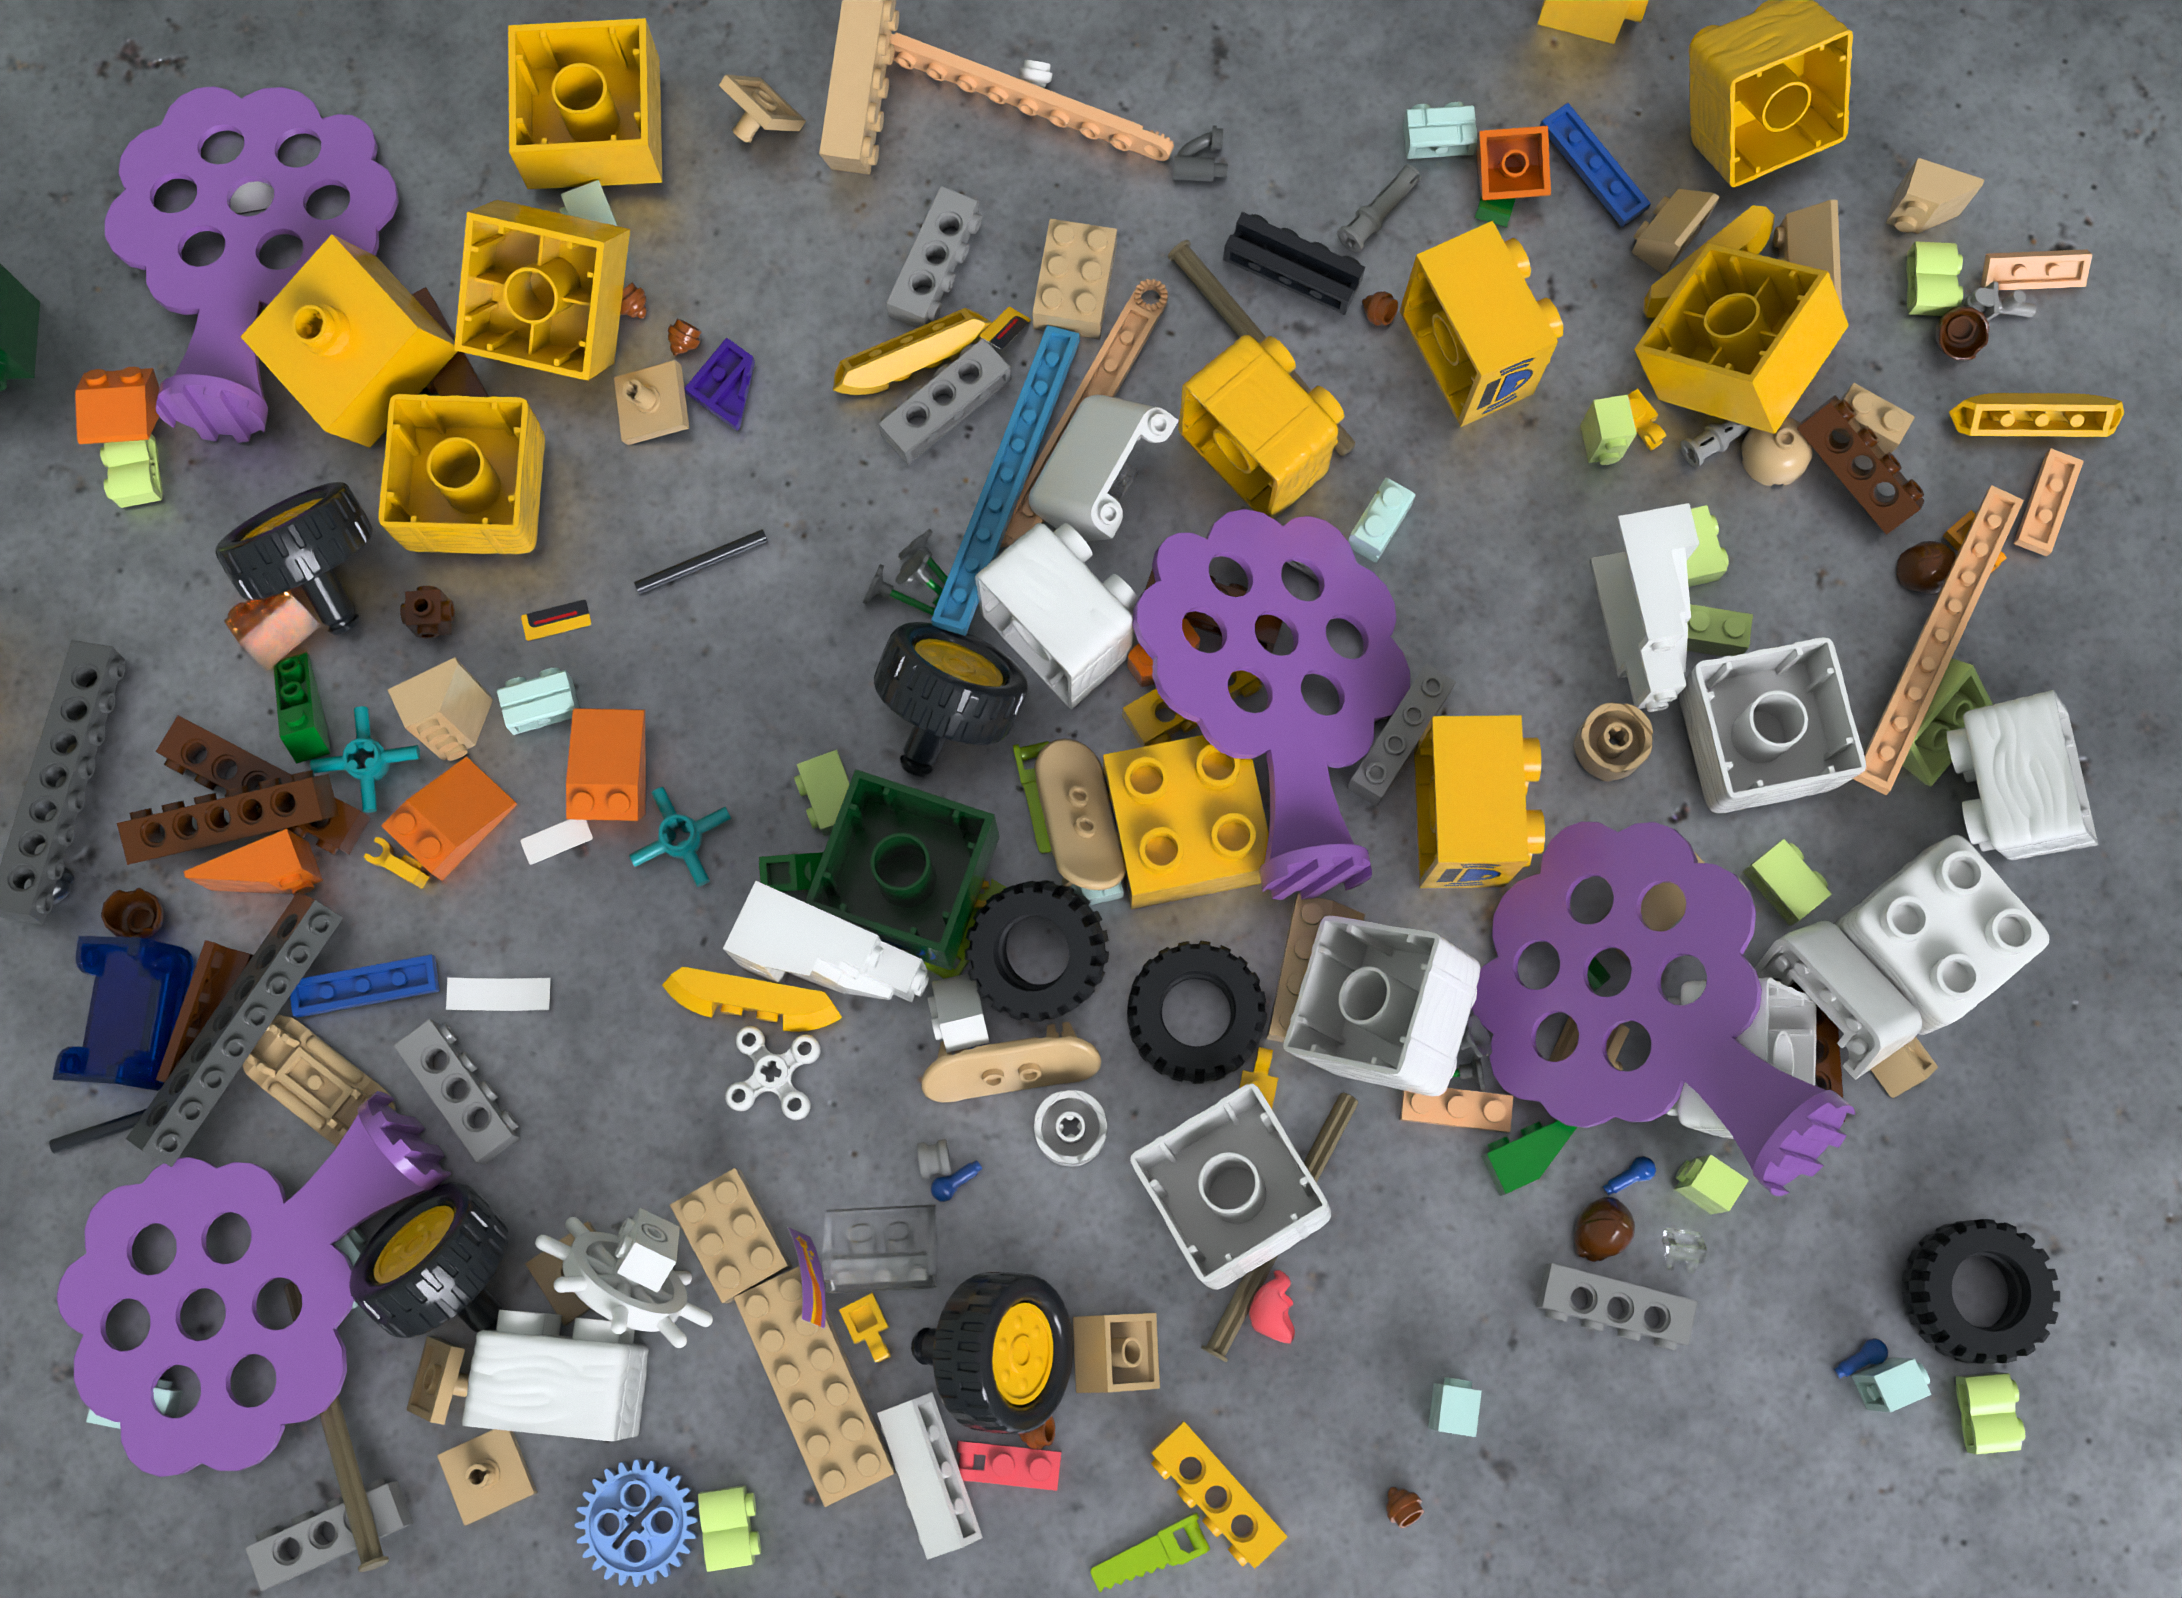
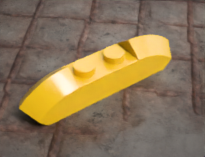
(1745, 233)
(901, 356)
(2038, 415)
(705, 990)

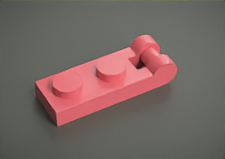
(1010, 1465)

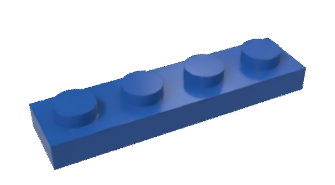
(1595, 165)
(365, 986)

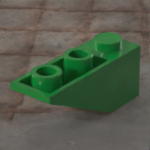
(300, 709)
(789, 871)
(1526, 1158)

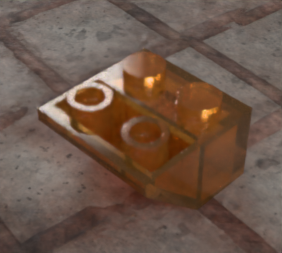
(271, 626)

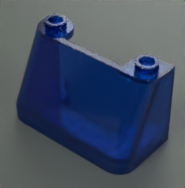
(130, 1011)

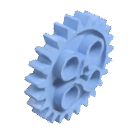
(660, 1545)

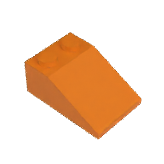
(606, 765)
(449, 817)
(270, 865)

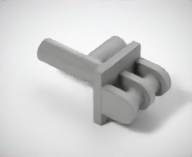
(1988, 302)

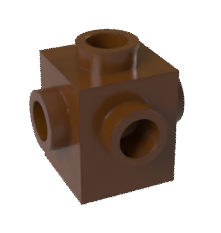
(437, 614)

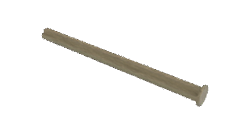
(1235, 315)
(1254, 1280)
(346, 1469)

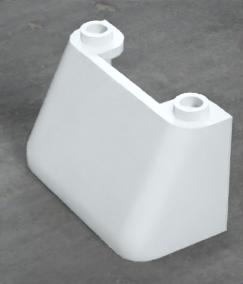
(1088, 460)
(1847, 990)

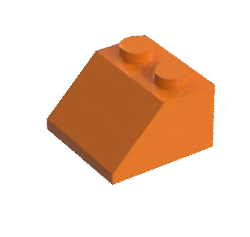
(1513, 163)
(116, 405)

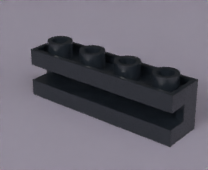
(1294, 262)

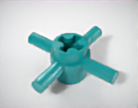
(375, 768)
(685, 849)

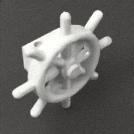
(628, 1275)

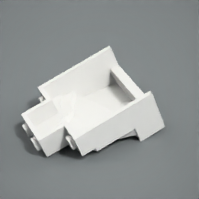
(1649, 602)
(789, 937)

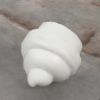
(1036, 73)

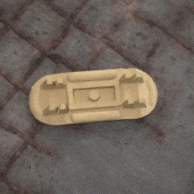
(1078, 815)
(1010, 1066)
(309, 1077)

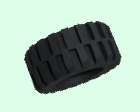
(990, 958)
(1209, 964)
(2027, 1282)

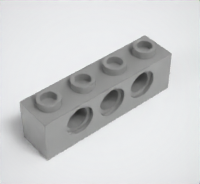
(947, 211)
(913, 440)
(1401, 735)
(418, 1053)
(1674, 1311)
(270, 1555)

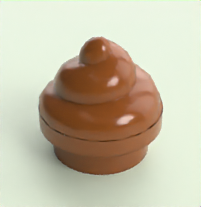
(633, 306)
(1380, 308)
(683, 337)
(1041, 1436)
(1403, 1507)

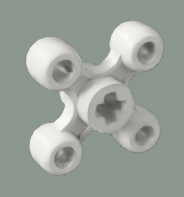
(764, 1060)

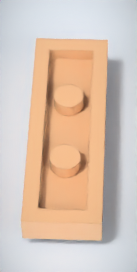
(2037, 269)
(2048, 502)
(1459, 1109)

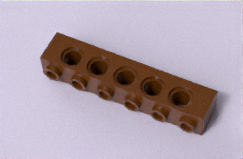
(187, 739)
(144, 841)

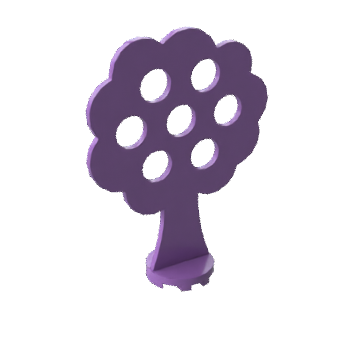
(219, 375)
(1307, 835)
(1770, 1114)
(293, 1239)

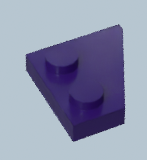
(724, 383)

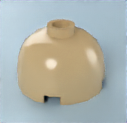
(1777, 456)

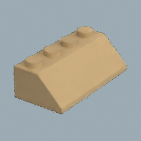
(1812, 239)
(443, 708)
(1297, 953)

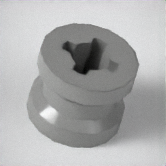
(934, 1159)

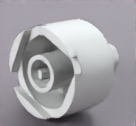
(1049, 1131)

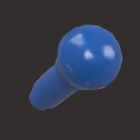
(1640, 1170)
(945, 1187)
(1873, 1352)

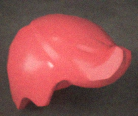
(1270, 1309)

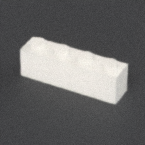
(929, 1476)

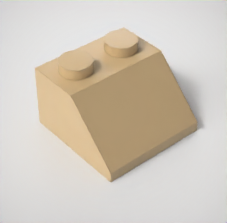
(1931, 196)
(1673, 228)
(1116, 1353)

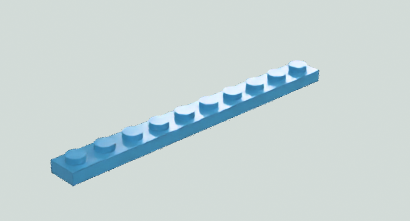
(1006, 478)

